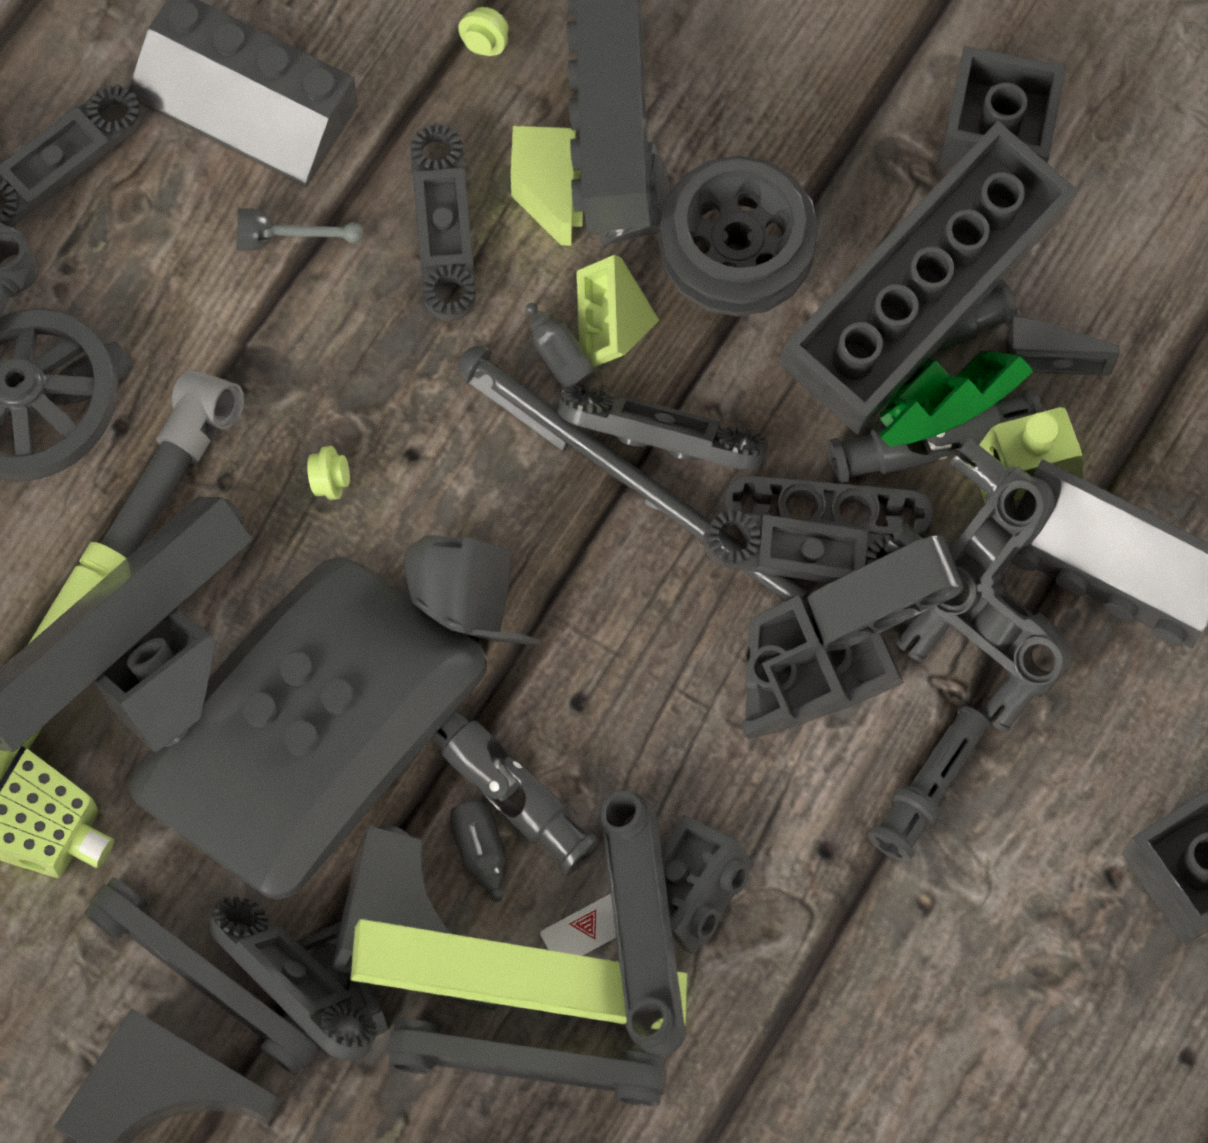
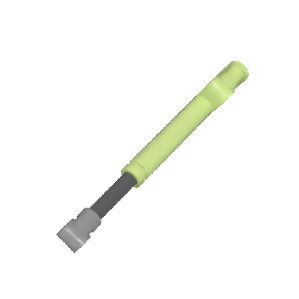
(200, 409)

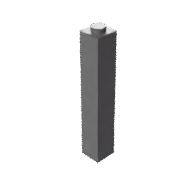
(116, 615)

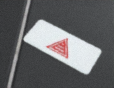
(583, 929)

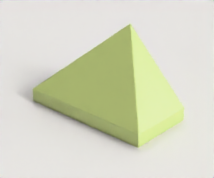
(610, 310)

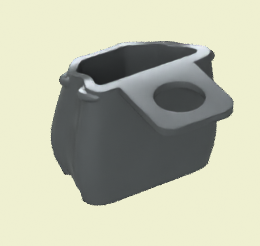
(462, 585)

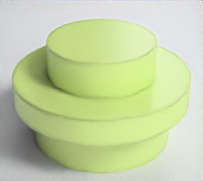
(484, 31)
(328, 473)

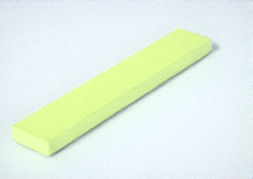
(491, 972)

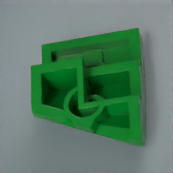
(939, 402)

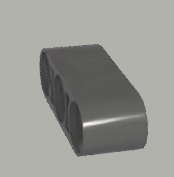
(885, 593)

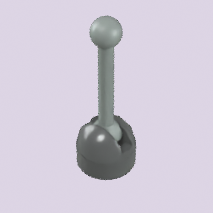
(257, 230)

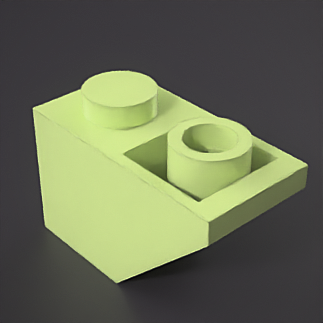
(543, 178)

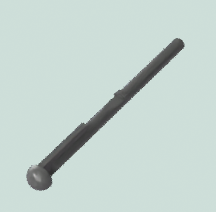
(545, 420)

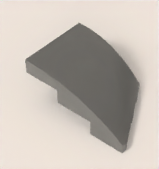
(798, 680)

